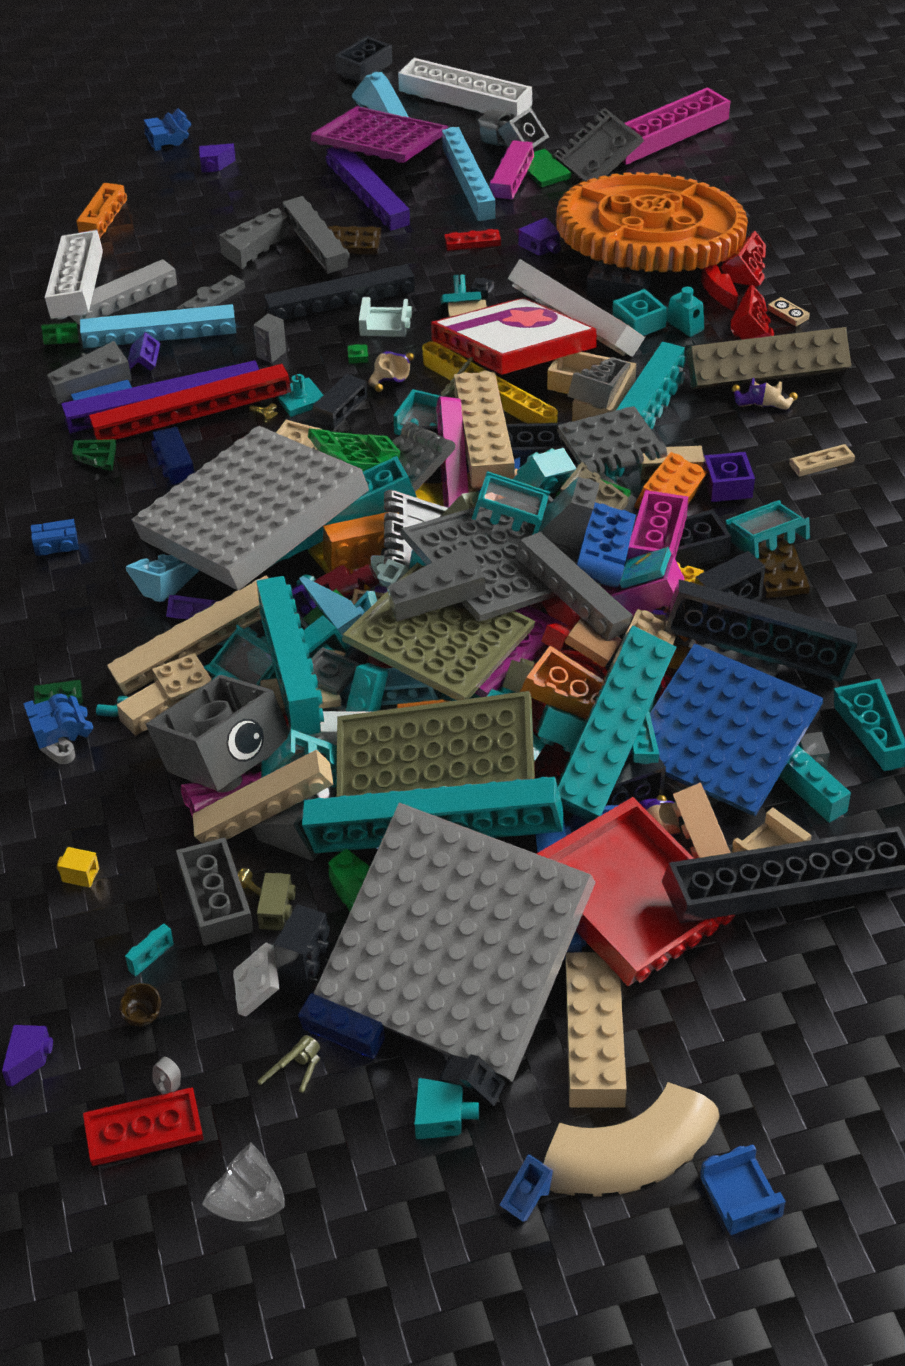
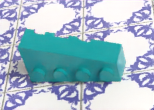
(873, 721)

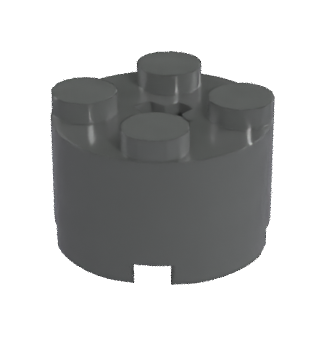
(490, 123)

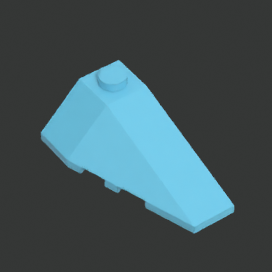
(378, 95)
(160, 577)
(335, 607)

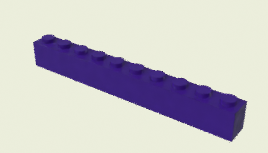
(78, 411)

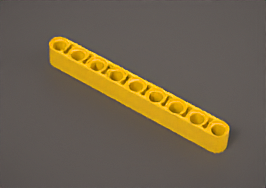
(513, 399)

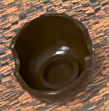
(140, 1004)

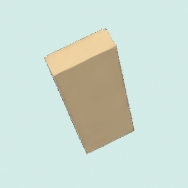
(822, 460)

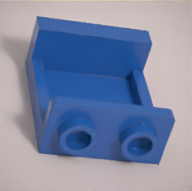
(740, 1190)

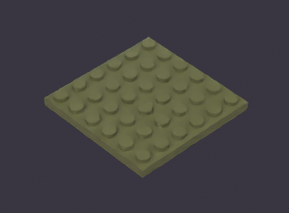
(439, 646)

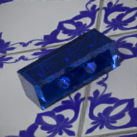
(172, 455)
(342, 1025)

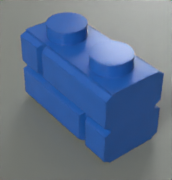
(54, 537)

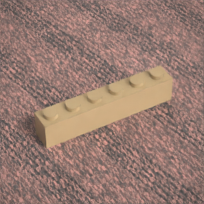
(263, 798)

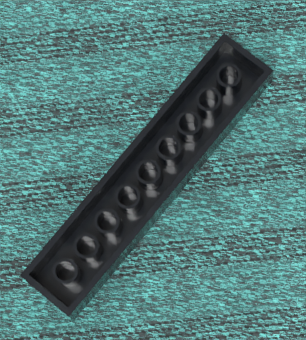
(785, 874)

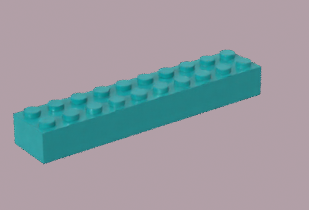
(654, 388)
(487, 808)

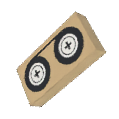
(788, 311)

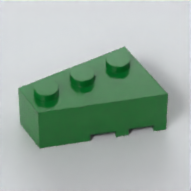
(347, 876)

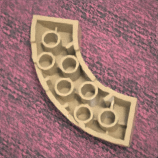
(635, 1151)

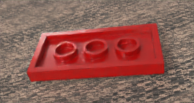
(142, 1126)

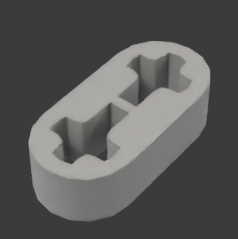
(67, 754)
(166, 1075)

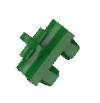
(60, 333)

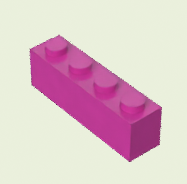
(512, 170)

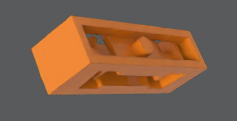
(102, 210)

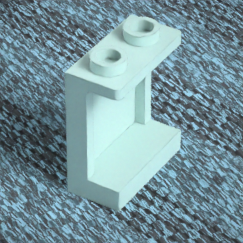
(384, 320)

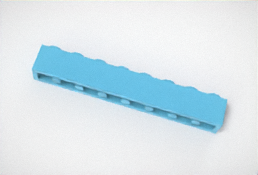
(468, 174)
(159, 325)

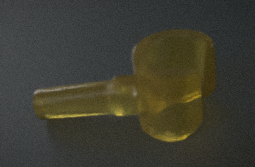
(268, 411)
(245, 876)

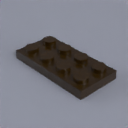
(357, 239)
(782, 570)

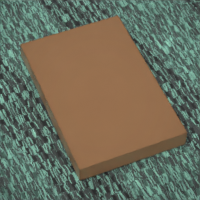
(592, 644)

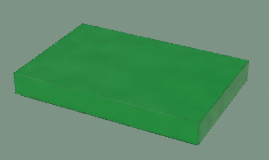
(547, 169)

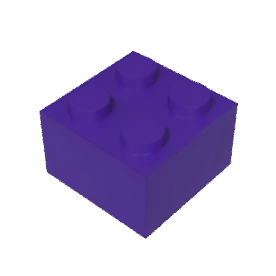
(728, 476)

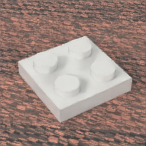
(256, 979)

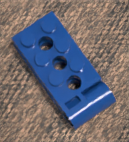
(606, 544)

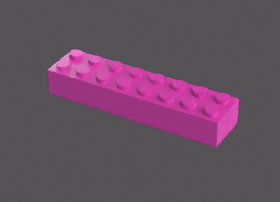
(678, 121)

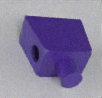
(540, 237)

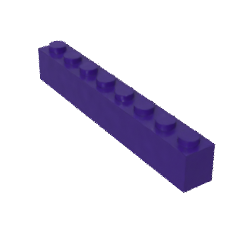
(368, 187)

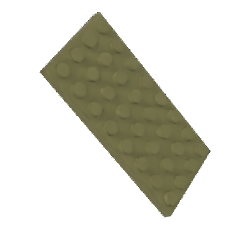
(436, 745)

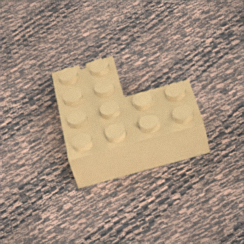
(561, 374)

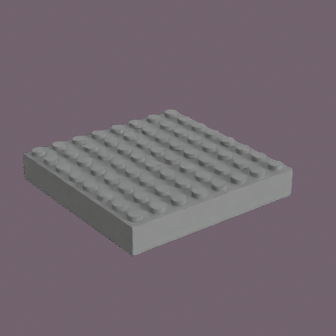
(250, 506)
(456, 939)

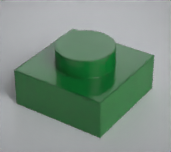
(357, 354)

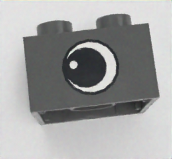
(219, 732)

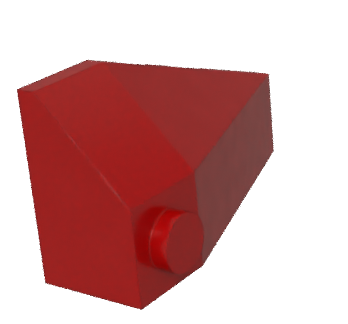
(747, 263)
(751, 317)

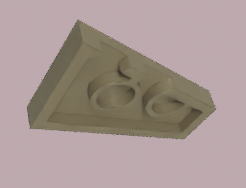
(606, 493)

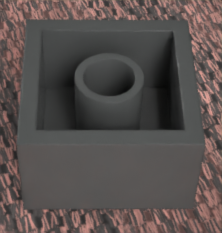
(524, 128)

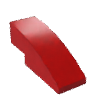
(720, 286)
(556, 635)

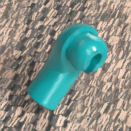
(108, 710)

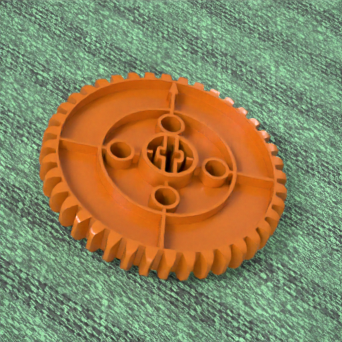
(651, 222)

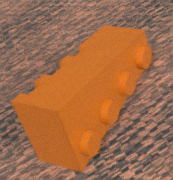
(563, 684)

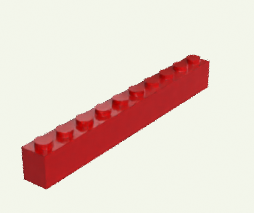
(191, 403)

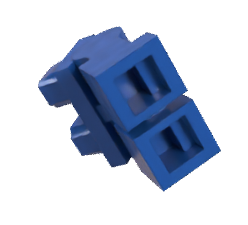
(167, 131)
(57, 719)

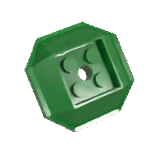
(354, 449)

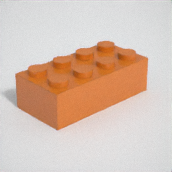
(674, 477)
(353, 541)

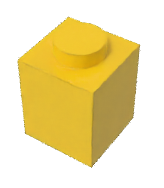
(78, 867)

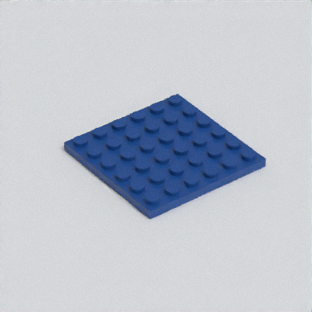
(729, 727)

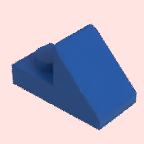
(527, 1187)

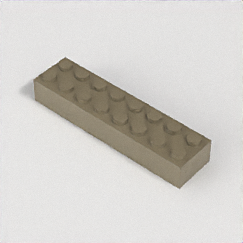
(768, 358)

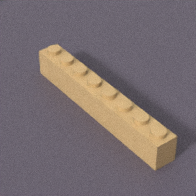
(189, 637)

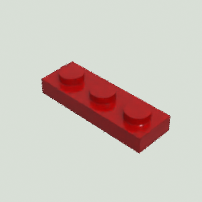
(472, 239)

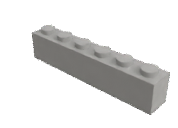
(130, 289)

